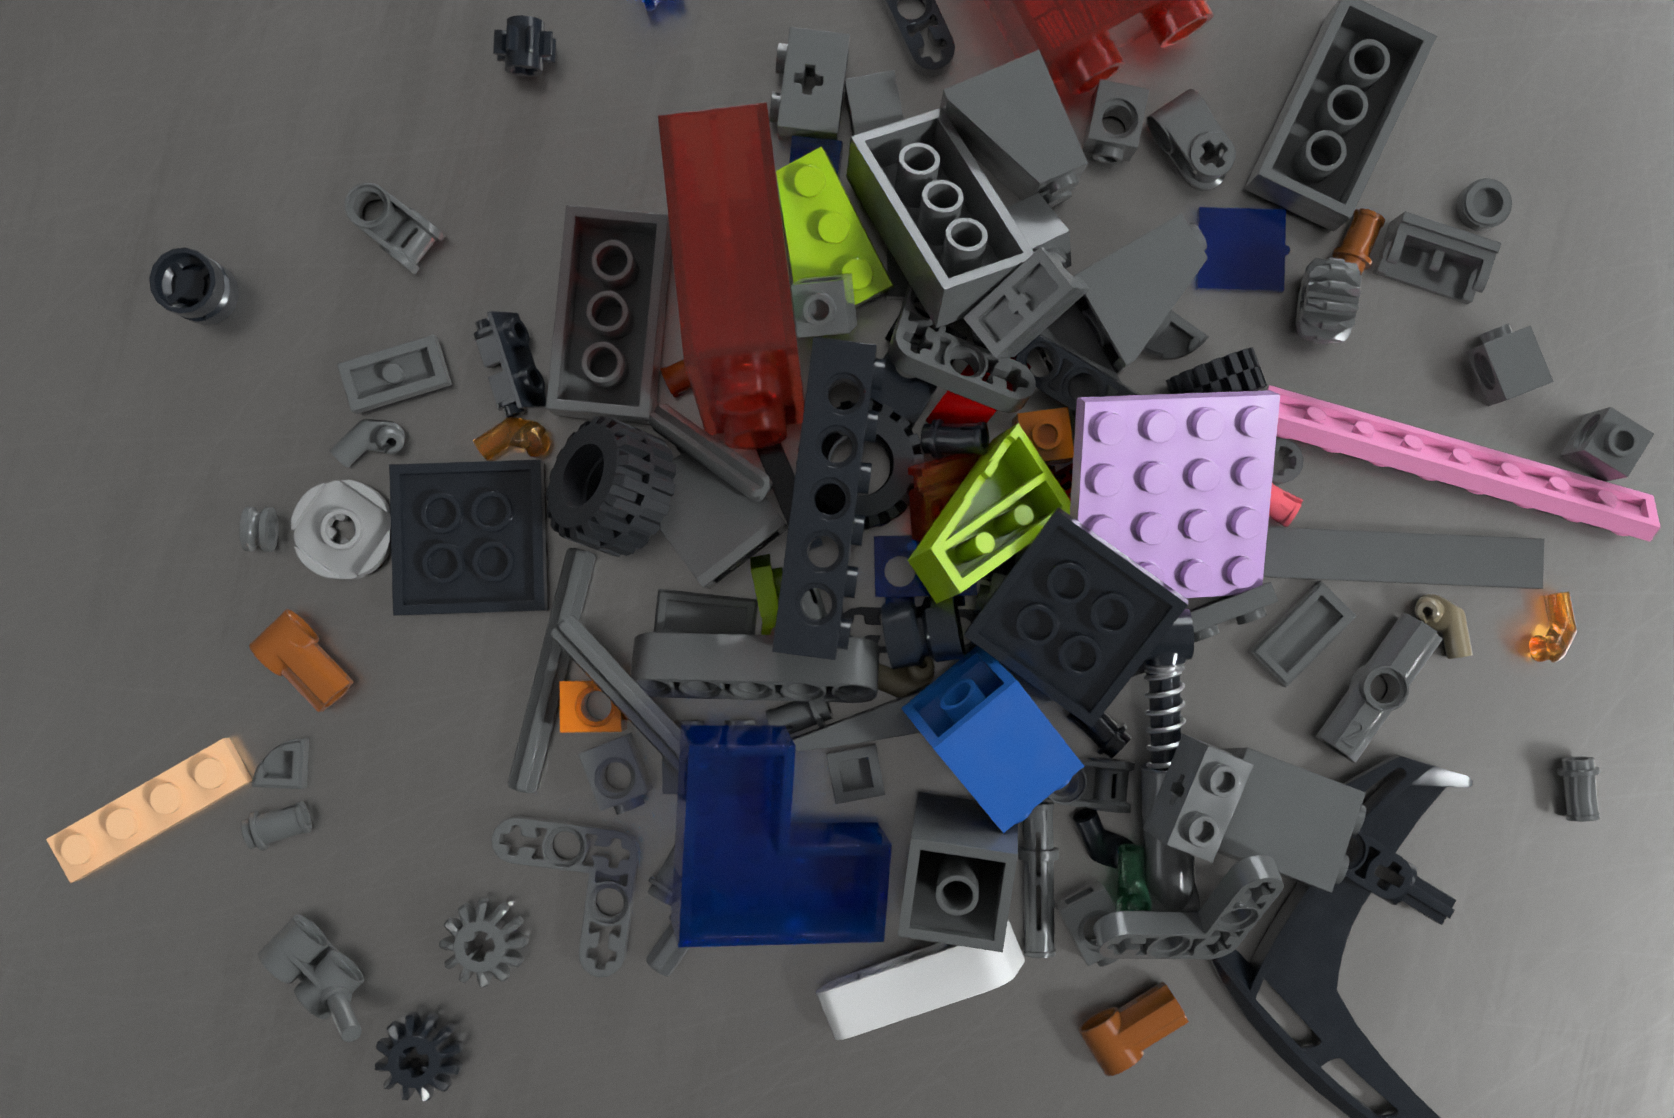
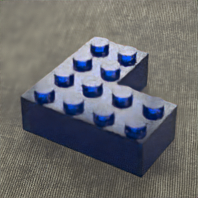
(751, 872)

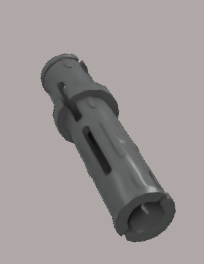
(1039, 938)

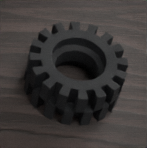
(1226, 374)

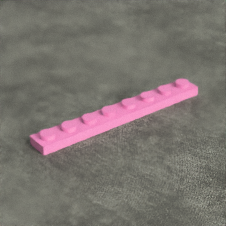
(1466, 465)

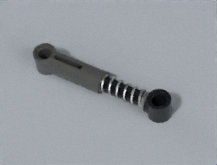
(1167, 870)

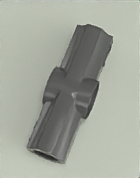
(1399, 662)

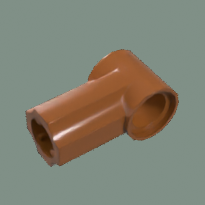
(292, 651)
(1122, 1034)

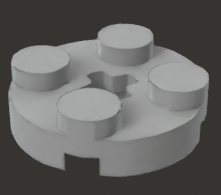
(315, 535)

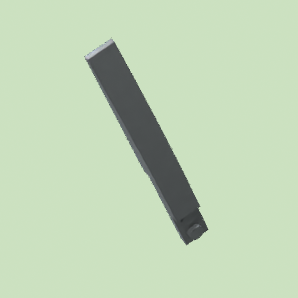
(890, 721)

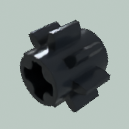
(524, 46)

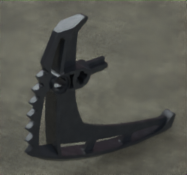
(1310, 932)

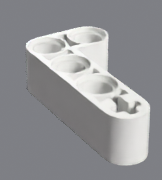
(915, 985)

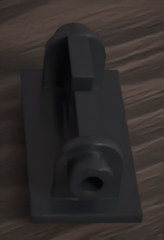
(505, 341)

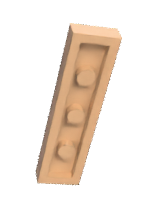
(149, 810)

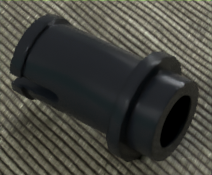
(954, 438)
(1106, 733)

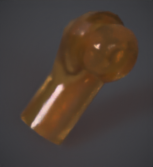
(515, 433)
(1560, 632)

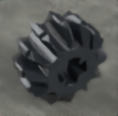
(411, 1071)

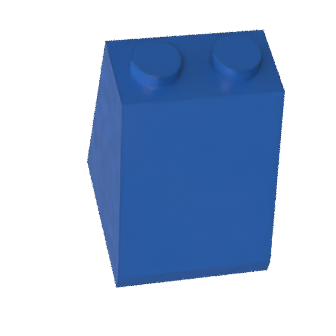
(993, 737)

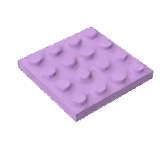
(1180, 484)

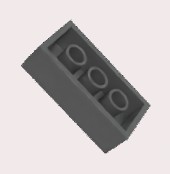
(1340, 112)
(936, 213)
(609, 314)

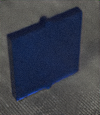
(1243, 249)

